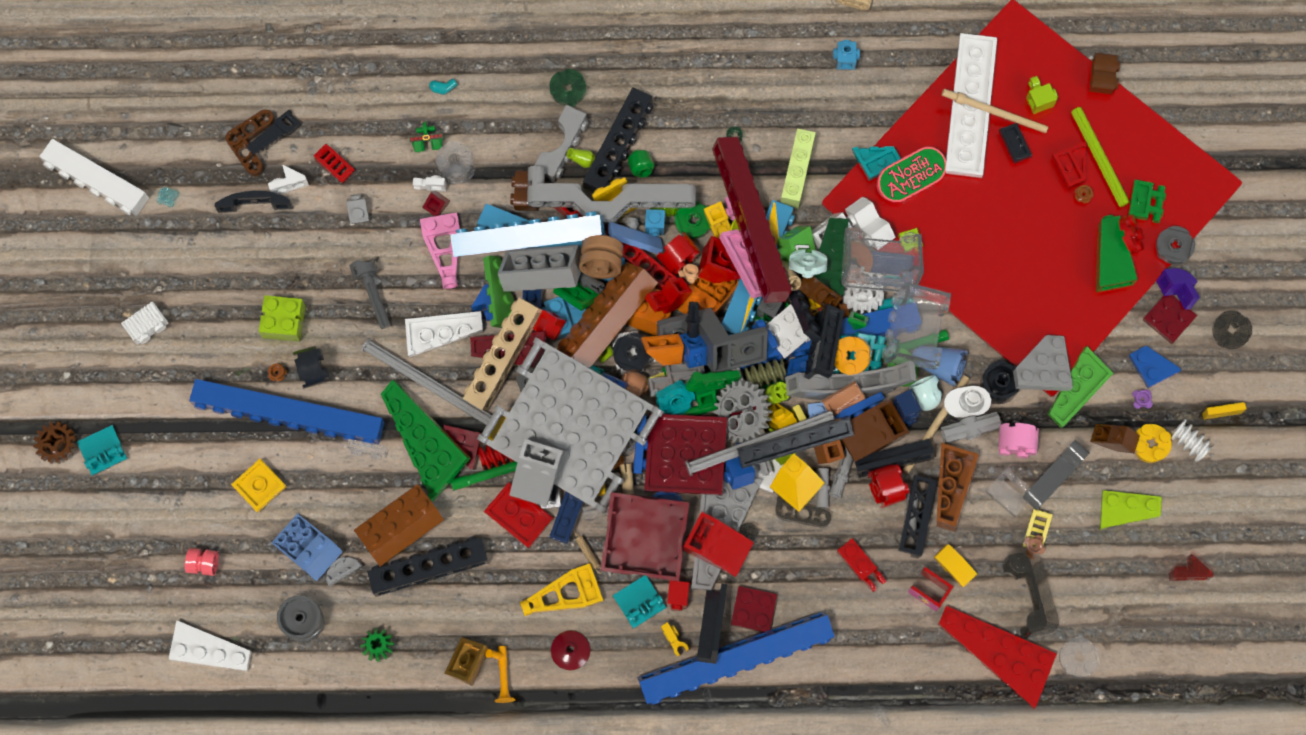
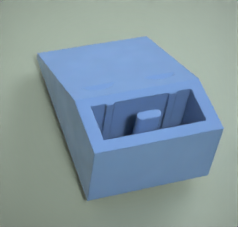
(307, 547)

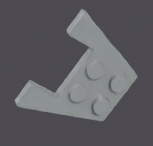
(674, 373)

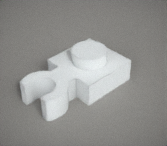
(432, 183)

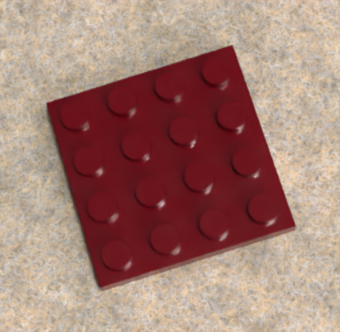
(681, 440)

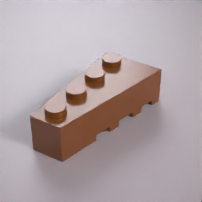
(955, 478)

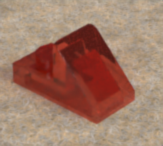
(1196, 571)

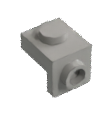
(357, 208)

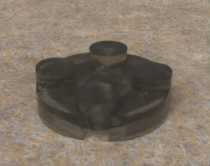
(1237, 321)

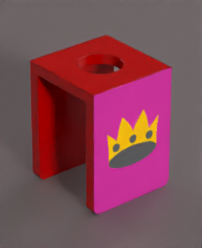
(939, 582)

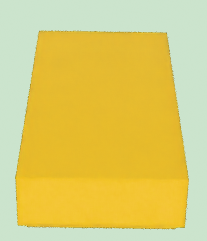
(1224, 410)

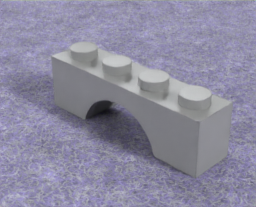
(571, 123)

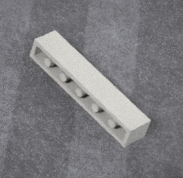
(93, 177)

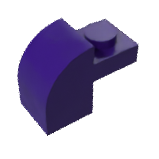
(1179, 283)

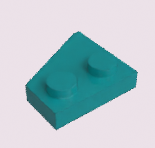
(875, 159)

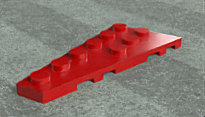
(1008, 657)

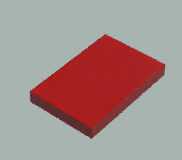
(518, 517)

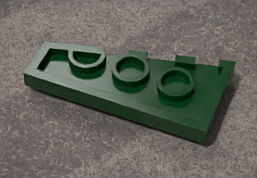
(833, 249)

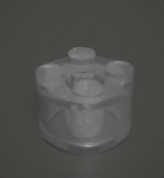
(453, 153)

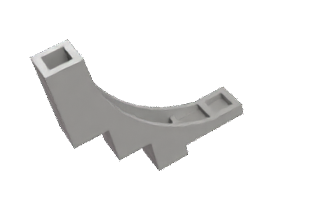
(869, 382)

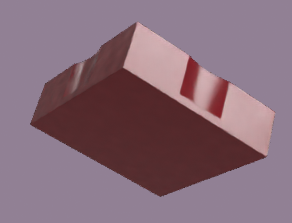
(645, 536)

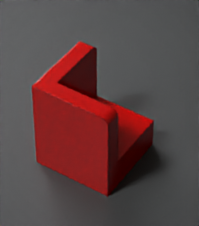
(550, 323)

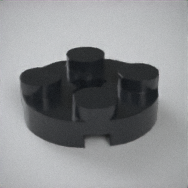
(623, 359)

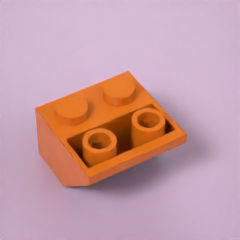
(646, 319)

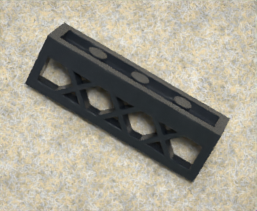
(823, 354)
(901, 455)
(922, 520)
(711, 625)

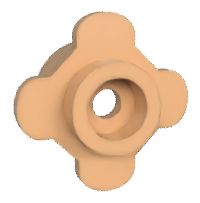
(689, 272)

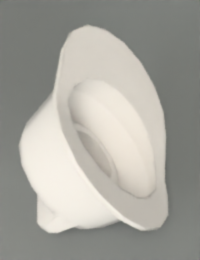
(967, 401)

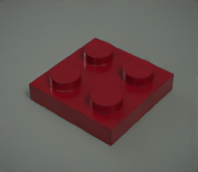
(1169, 318)
(753, 609)

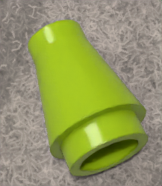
(581, 157)

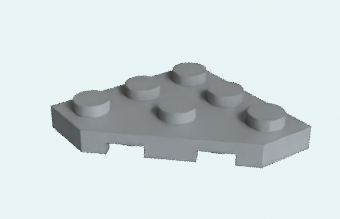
(1045, 367)

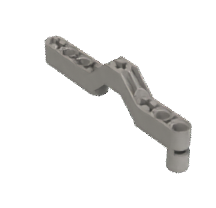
(632, 196)

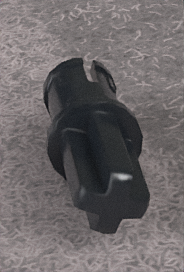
(693, 320)

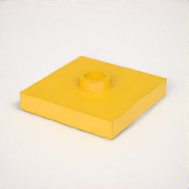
(258, 485)

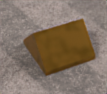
(466, 661)

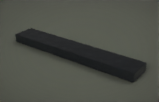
(795, 442)

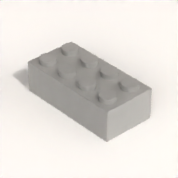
(540, 268)

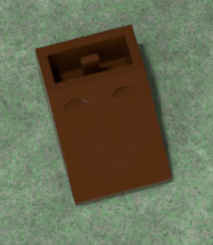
(875, 430)

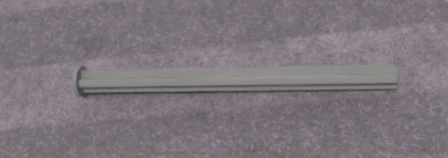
(425, 381)
(731, 452)

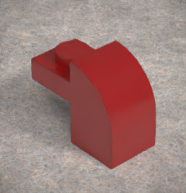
(670, 297)

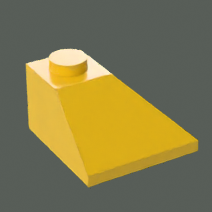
(796, 483)

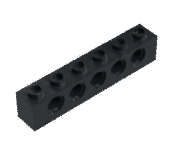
(635, 100)
(381, 586)

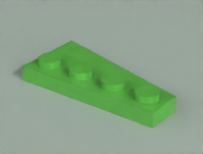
(500, 300)
(1087, 377)

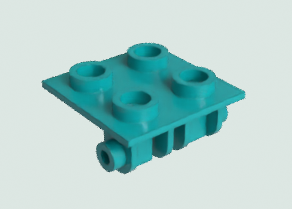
(101, 450)
(639, 601)

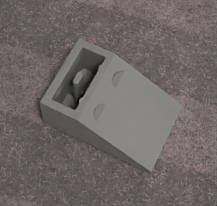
(536, 472)

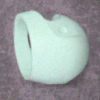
(926, 392)

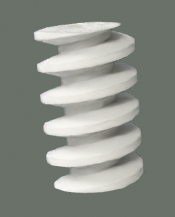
(1191, 441)

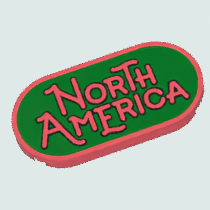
(911, 174)

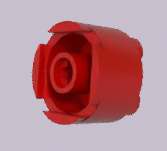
(678, 253)
(888, 485)

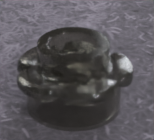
(749, 527)

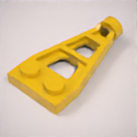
(586, 585)

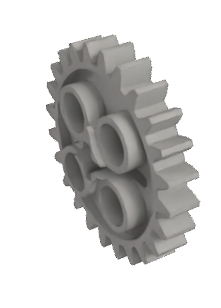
(738, 394)

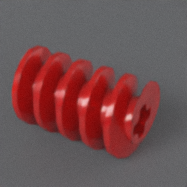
(492, 456)

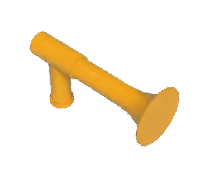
(501, 655)

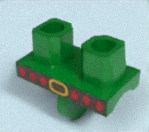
(418, 141)

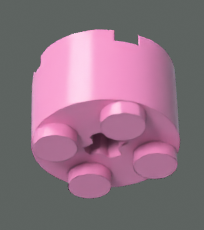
(1018, 440)

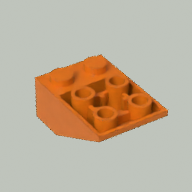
(710, 295)

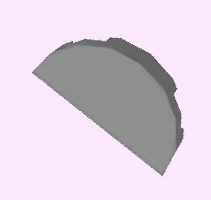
(341, 569)

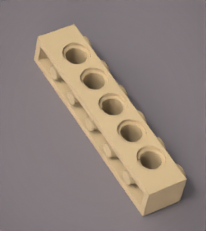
(512, 350)

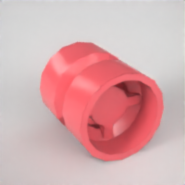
(203, 562)

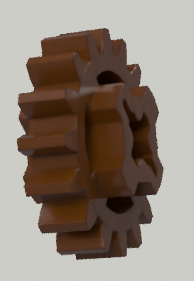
(62, 446)

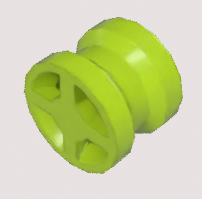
(772, 391)

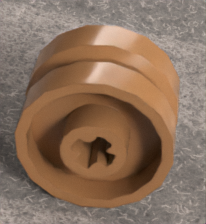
(601, 257)

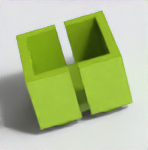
(280, 318)

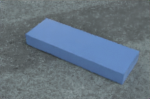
(635, 238)

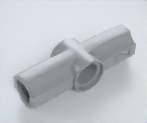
(970, 427)

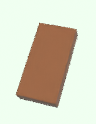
(843, 398)

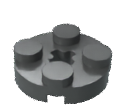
(1183, 239)

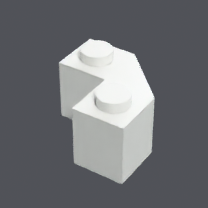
(865, 217)

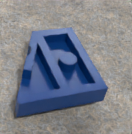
(1152, 366)

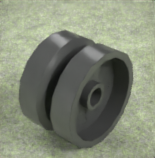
(302, 630)

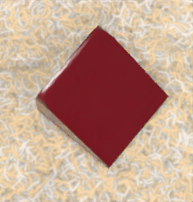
(436, 203)

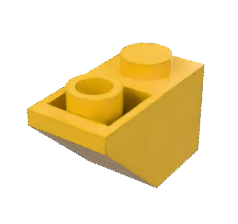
(780, 417)

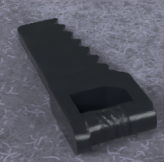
(274, 132)

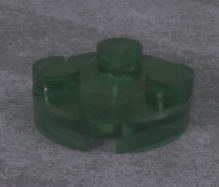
(569, 97)

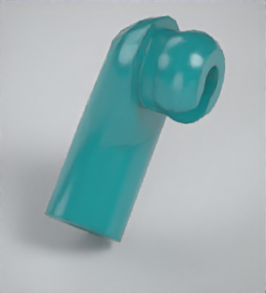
(442, 88)

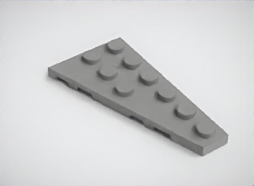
(730, 510)

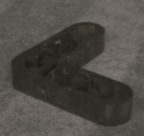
(787, 517)

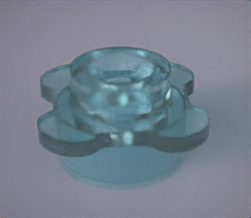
(166, 192)

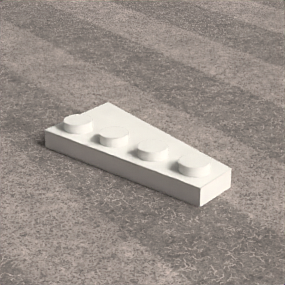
(436, 331)
(202, 648)

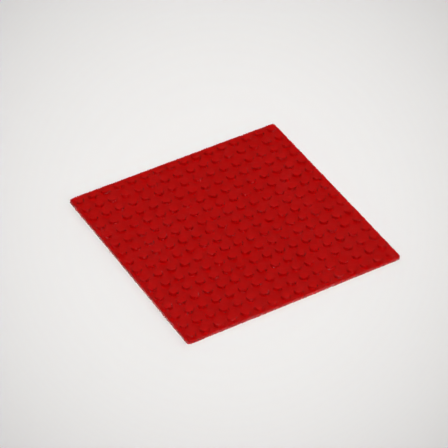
(1017, 239)

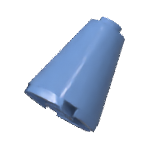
(950, 366)

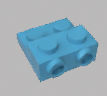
(566, 311)

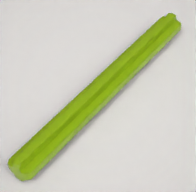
(1100, 156)

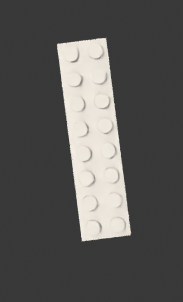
(968, 124)

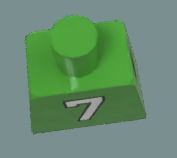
(796, 239)

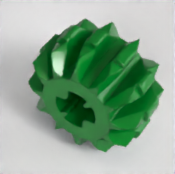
(379, 651)

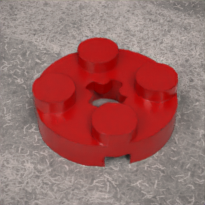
(1132, 235)

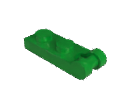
(711, 380)

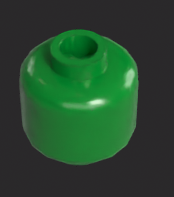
(640, 163)

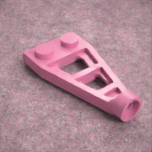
(440, 226)

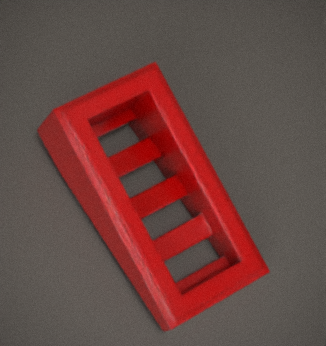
(322, 152)

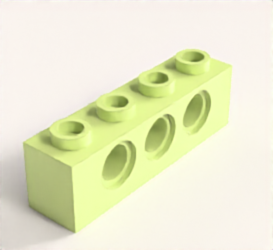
(798, 168)

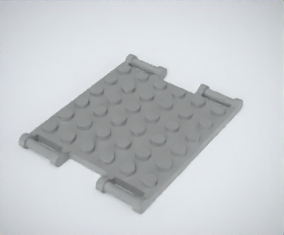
(573, 412)

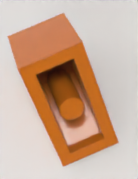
(664, 348)

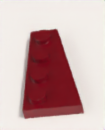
(482, 344)

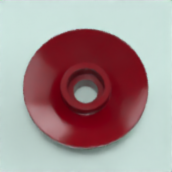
(572, 660)

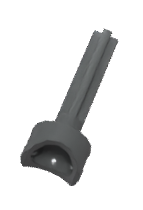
(364, 272)

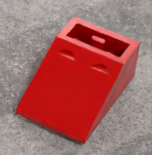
(718, 544)

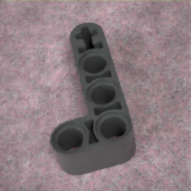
(1056, 475)

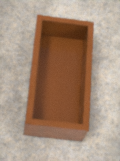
(398, 525)

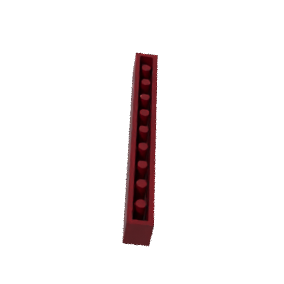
(751, 220)

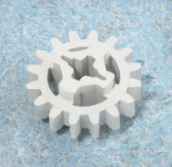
(862, 299)

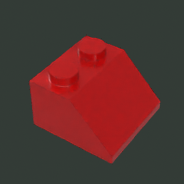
(716, 263)

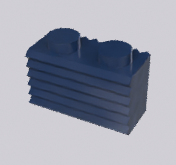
(907, 407)

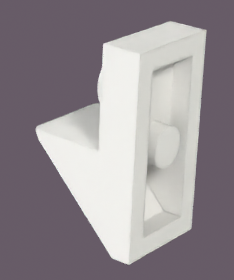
(293, 181)

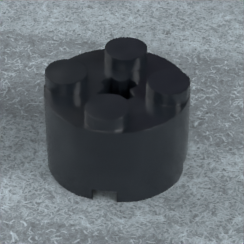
(310, 366)
(1004, 373)

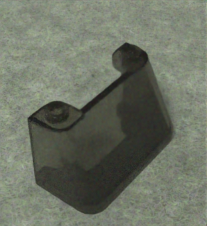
(1044, 617)

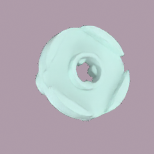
(808, 263)

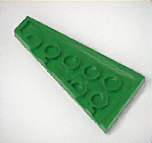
(428, 445)

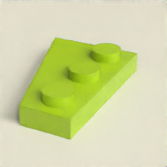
(1125, 508)

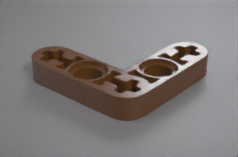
(242, 142)

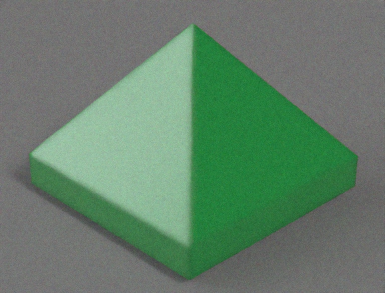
(857, 320)

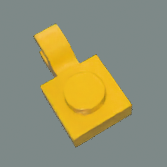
(671, 635)

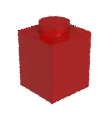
(678, 595)

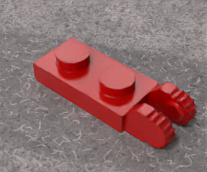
(860, 564)

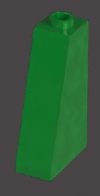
(1114, 260)

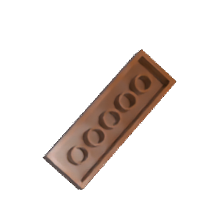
(607, 314)

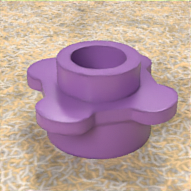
(1146, 394)

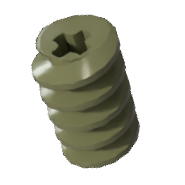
(766, 374)

